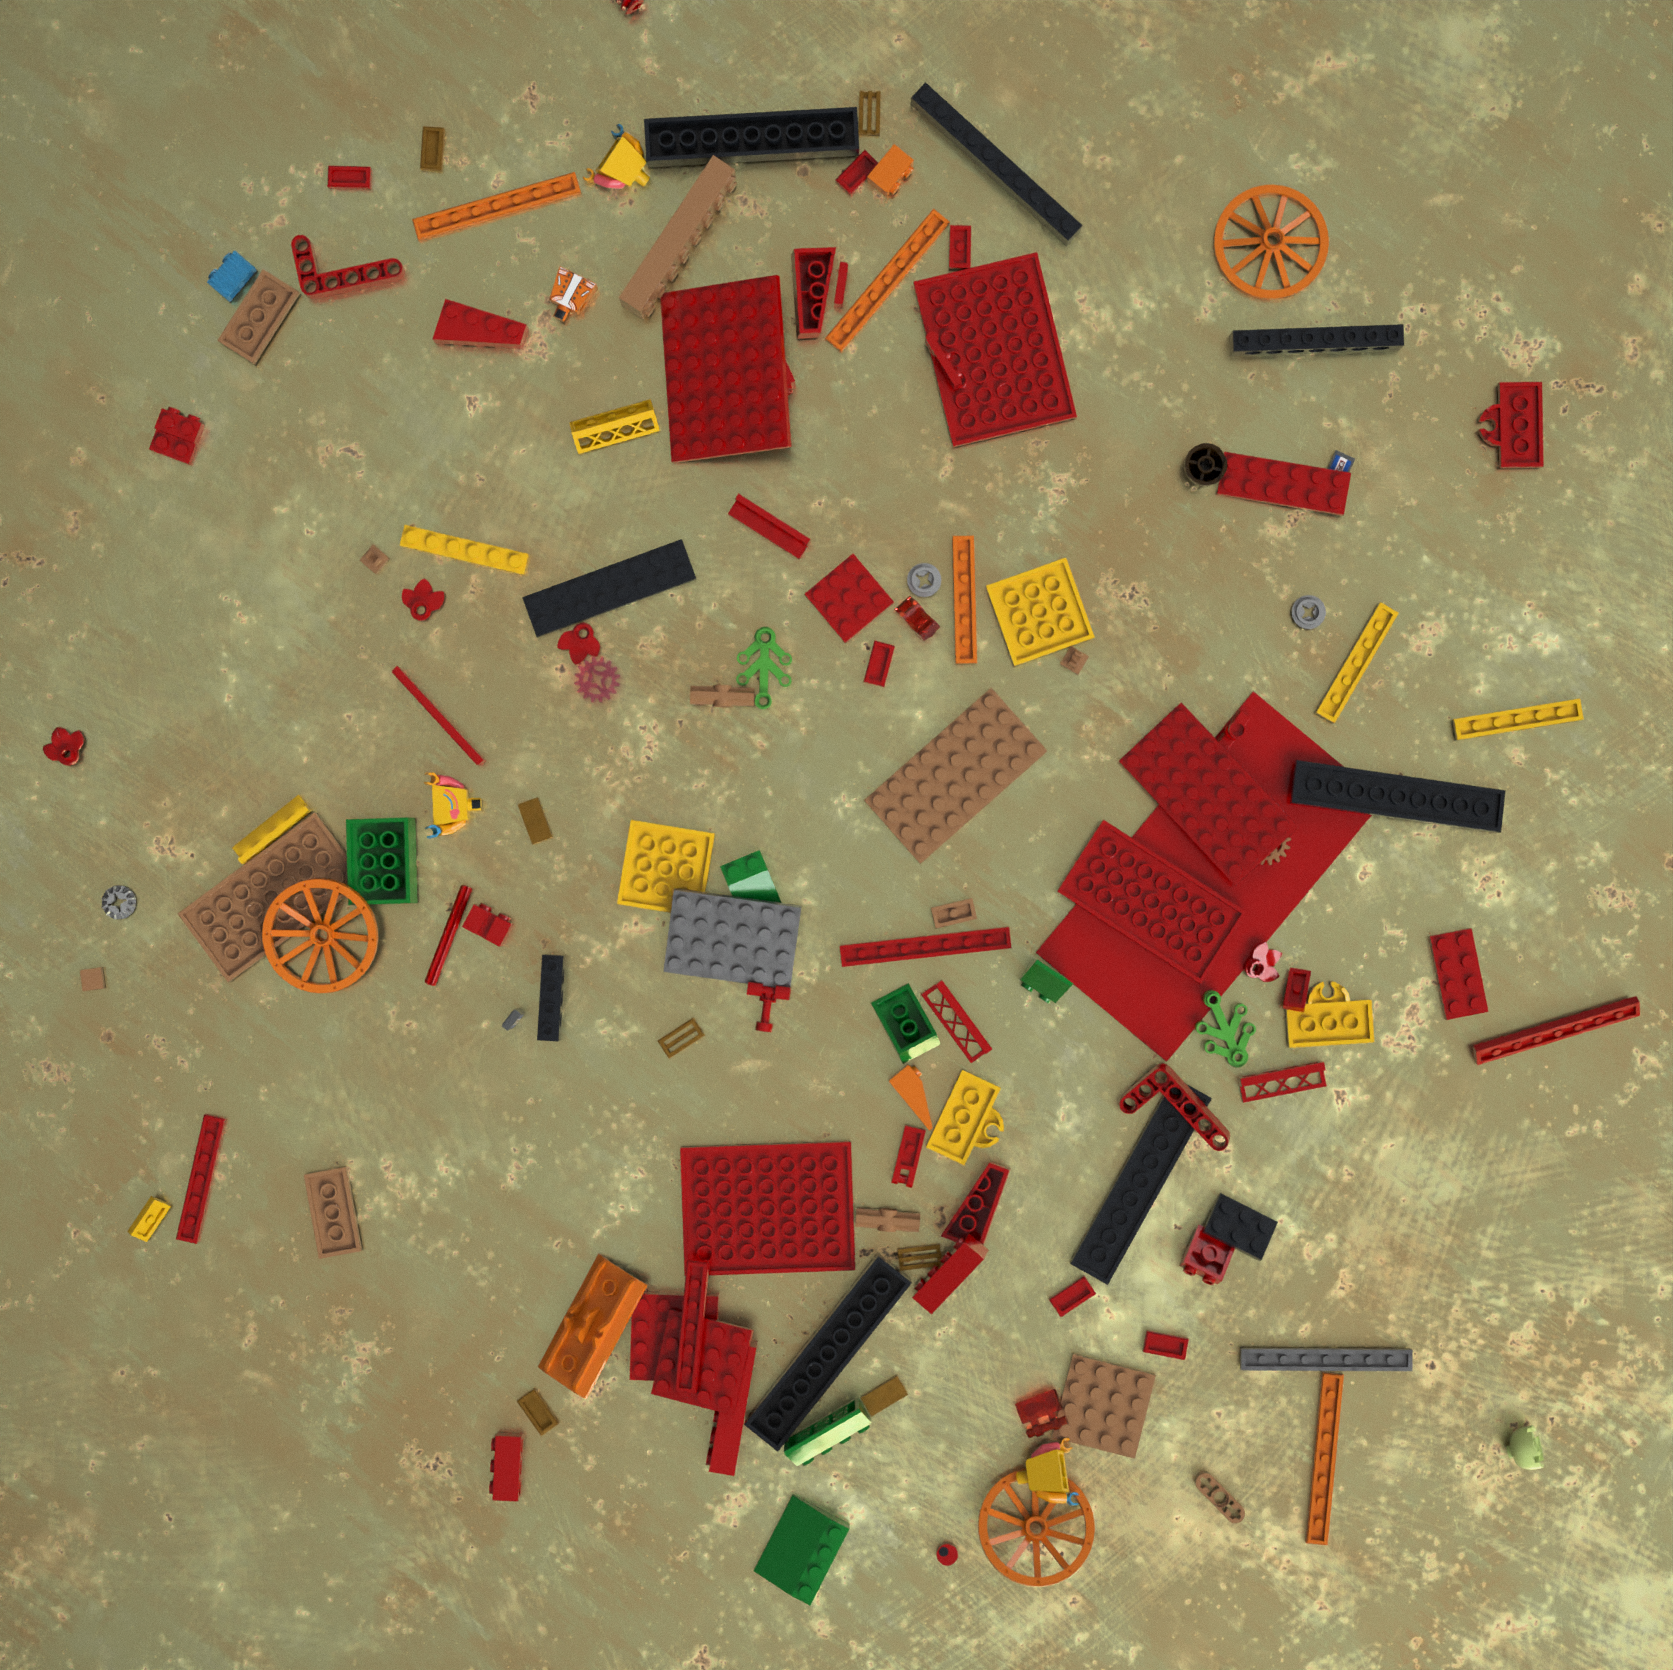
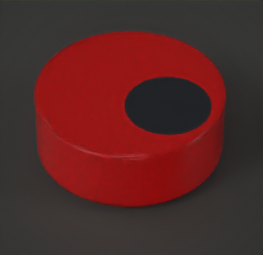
(947, 1554)

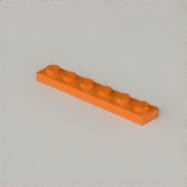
(964, 600)

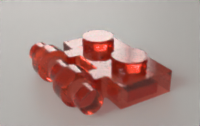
(1040, 1406)

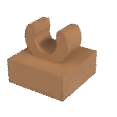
(374, 559)
(1074, 660)

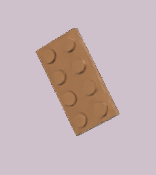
(258, 316)
(332, 1212)

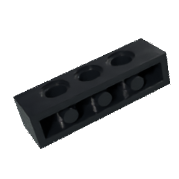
(551, 997)

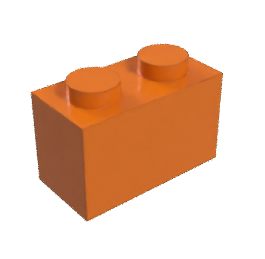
(890, 171)

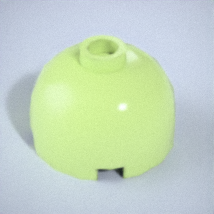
(1526, 1449)

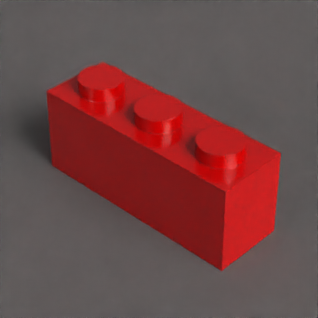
(506, 1466)

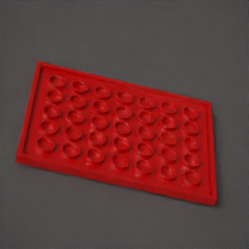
(1003, 343)
(725, 369)
(768, 1207)

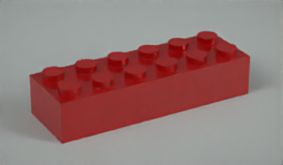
(729, 1428)

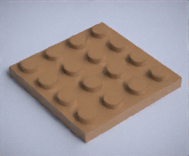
(1104, 1405)

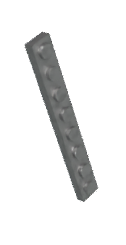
(1325, 1359)

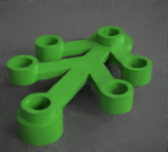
(764, 663)
(1227, 1031)

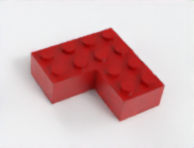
(649, 1326)

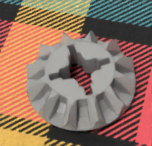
(922, 570)
(1318, 612)
(127, 907)

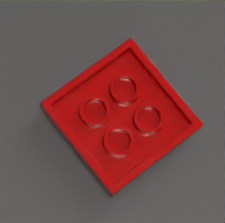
(849, 598)

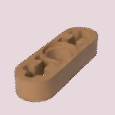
(1226, 1512)

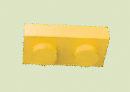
(149, 1218)

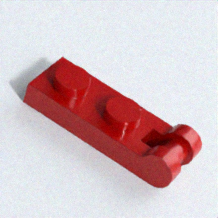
(942, 358)
(908, 1155)

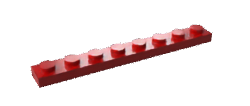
(925, 946)
(1556, 1030)

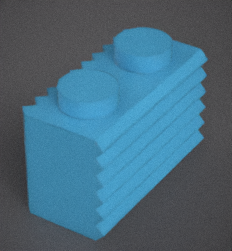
(231, 275)

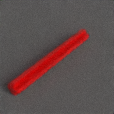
(448, 935)

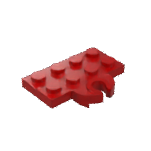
(1516, 425)

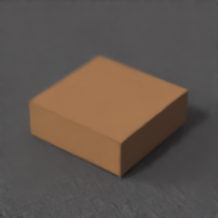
(92, 979)

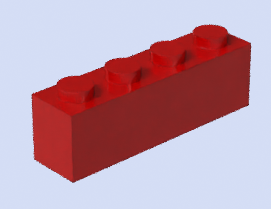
(950, 1273)

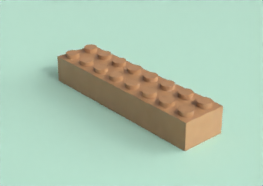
(678, 237)

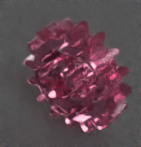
(588, 685)

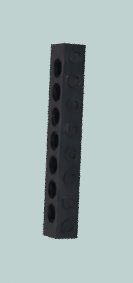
(1316, 340)

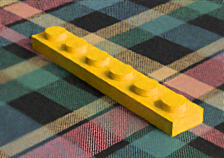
(464, 550)
(1357, 662)
(1517, 719)

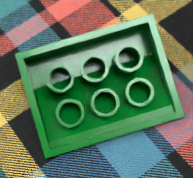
(382, 859)
(827, 1432)
(802, 1549)

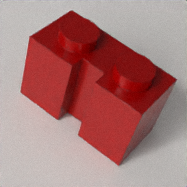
(487, 924)

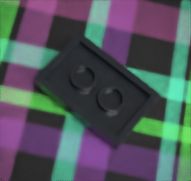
(1240, 1227)

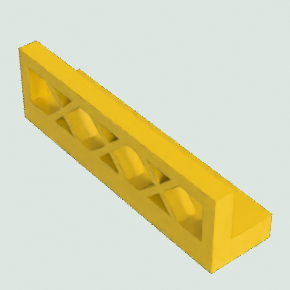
(614, 419)
(272, 829)

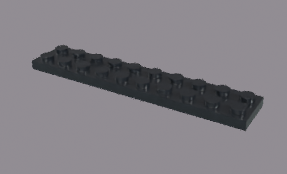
(1397, 796)
(1135, 1189)

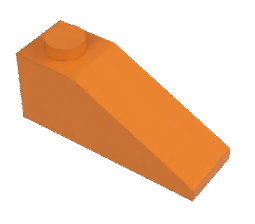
(911, 1090)

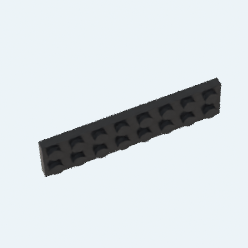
(609, 588)

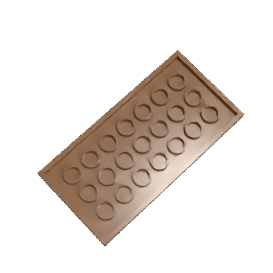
(955, 775)
(232, 913)

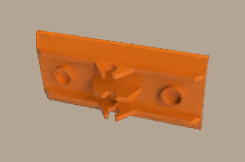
(592, 1326)

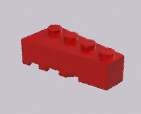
(810, 285)
(475, 327)
(979, 1206)

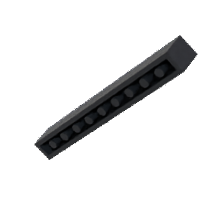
(995, 164)

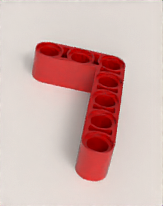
(341, 275)
(1178, 1101)

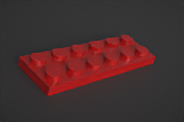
(1285, 484)

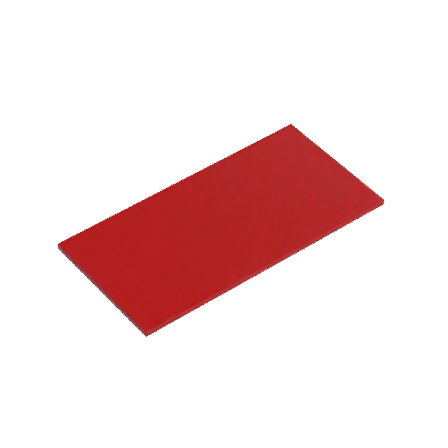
(1144, 990)

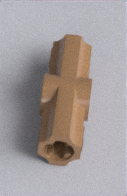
(722, 696)
(887, 1219)

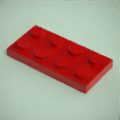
(1458, 974)

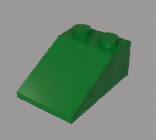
(750, 878)
(1045, 981)
(906, 1023)

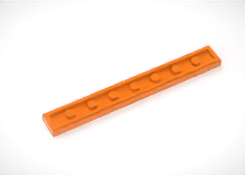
(496, 206)
(887, 280)
(1324, 1458)

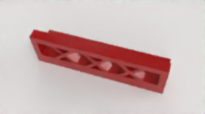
(769, 527)
(966, 1021)
(1284, 1073)

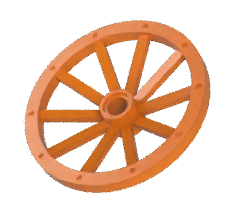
(1311, 210)
(278, 963)
(1006, 1570)

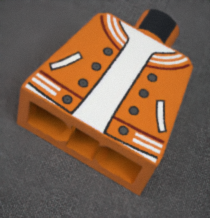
(571, 293)

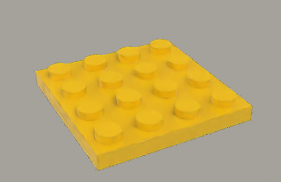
(1040, 611)
(662, 860)

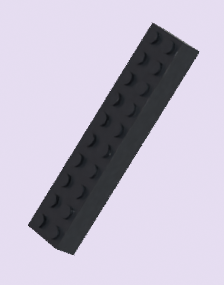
(752, 137)
(827, 1352)

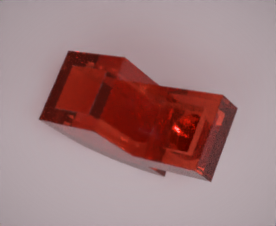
(917, 619)

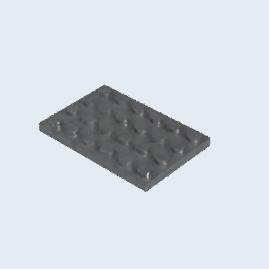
(732, 938)

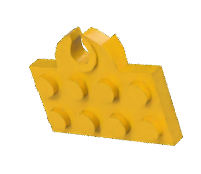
(1330, 1020)
(966, 1119)

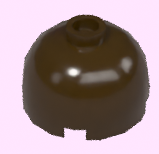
(1205, 464)

